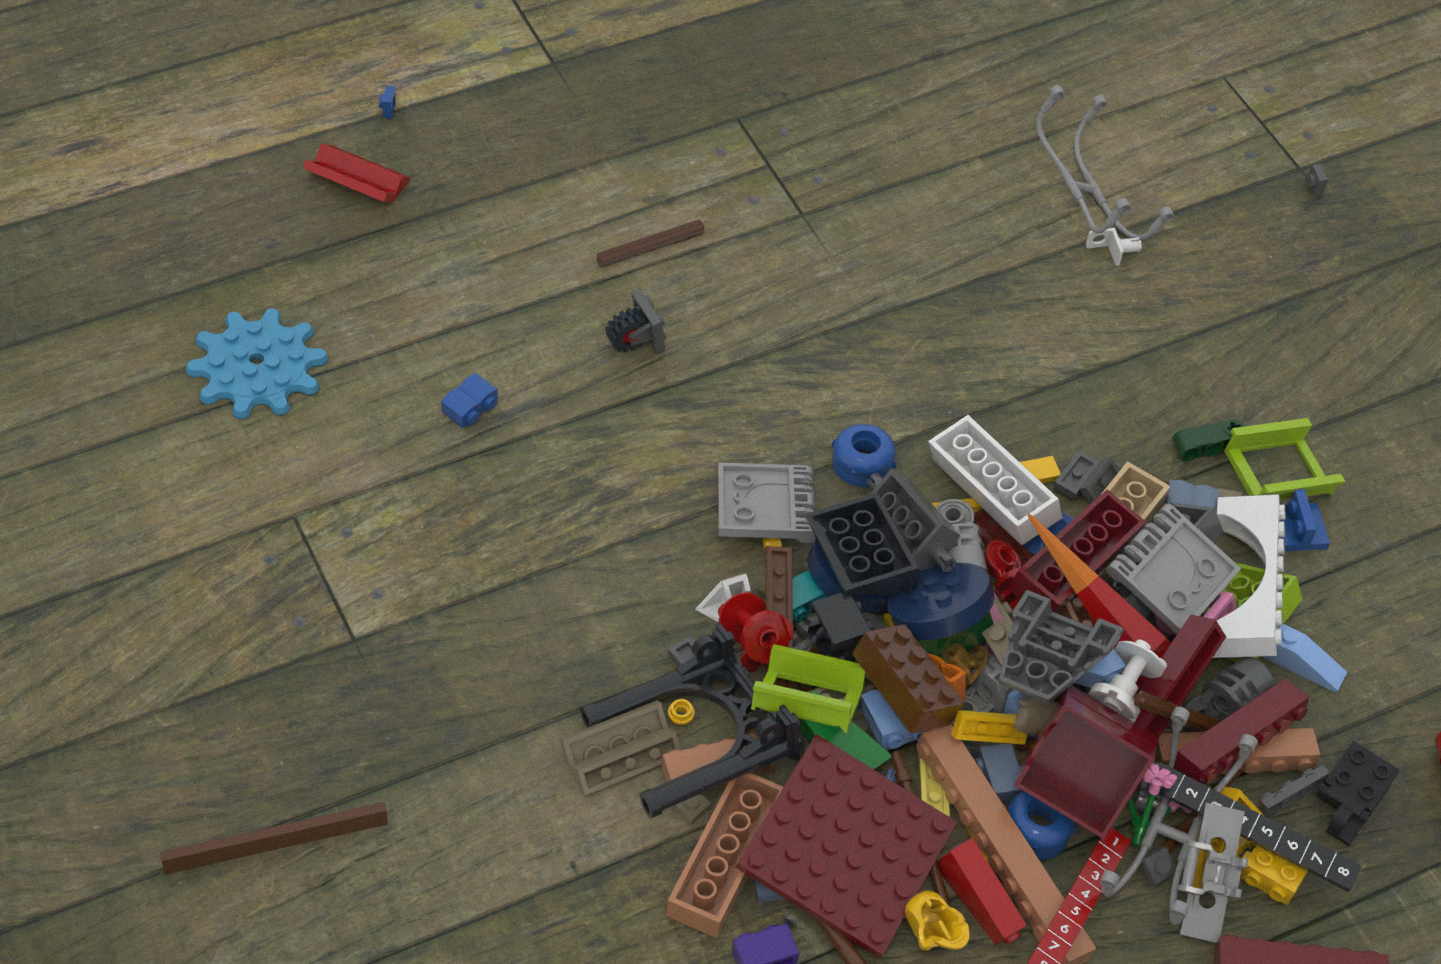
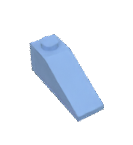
(1307, 659)

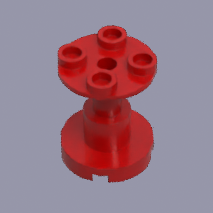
(754, 626)

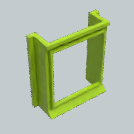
(1278, 435)
(815, 671)

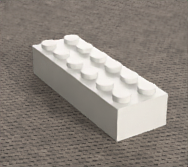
(994, 479)

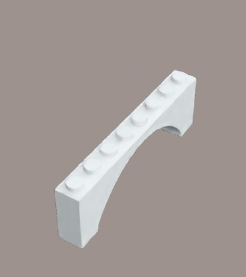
(1254, 625)

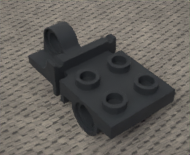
(1355, 790)

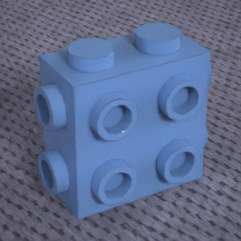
(884, 722)

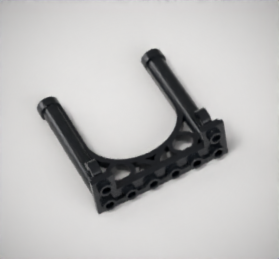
(712, 662)

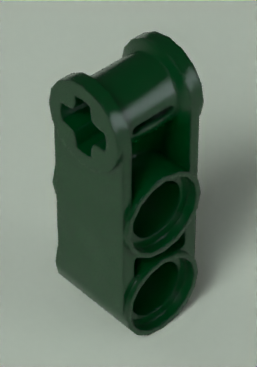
(1204, 440)

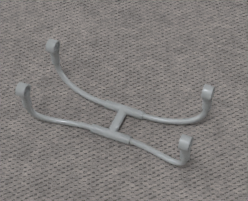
(1122, 205)
(1110, 880)

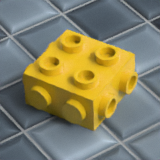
(1272, 874)

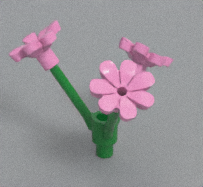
(1157, 780)

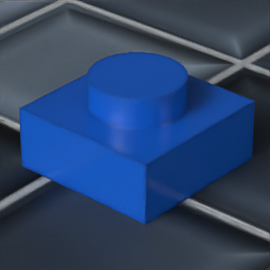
(388, 101)

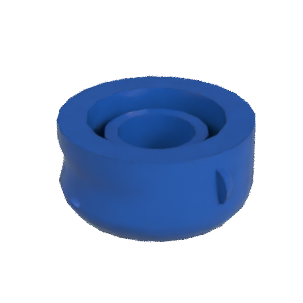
(856, 466)
(1044, 840)

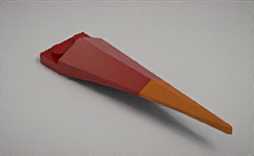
(1100, 598)

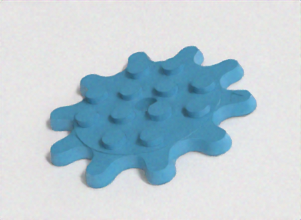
(251, 384)

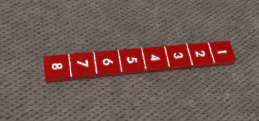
(1079, 900)

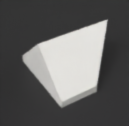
(721, 593)

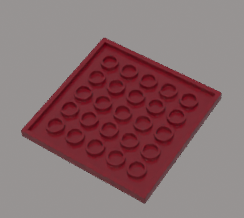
(846, 845)

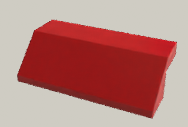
(357, 173)

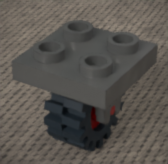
(637, 326)

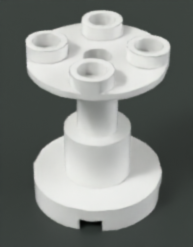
(1119, 692)

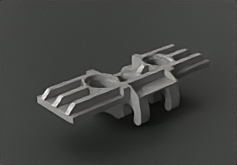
(1220, 872)

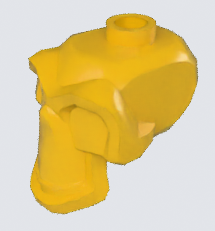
(936, 922)

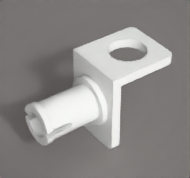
(1116, 245)

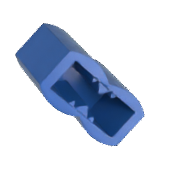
(470, 400)

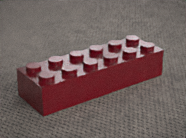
(1093, 536)

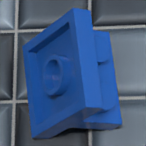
(1304, 525)

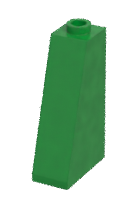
(855, 742)

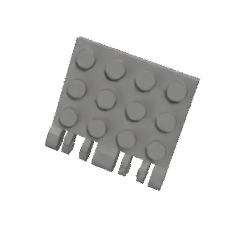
(765, 501)
(1176, 569)

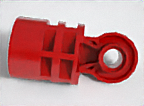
(1003, 564)

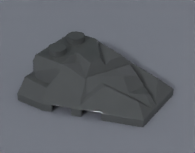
(1051, 650)

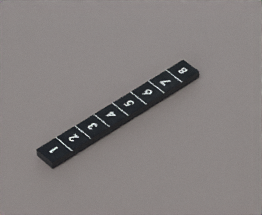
(1266, 832)

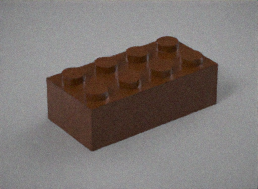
(907, 678)

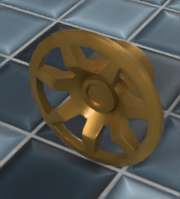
(965, 659)

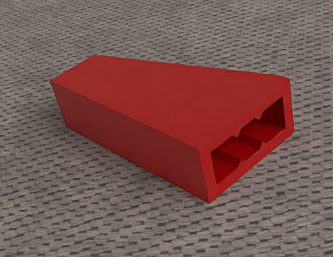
(981, 892)

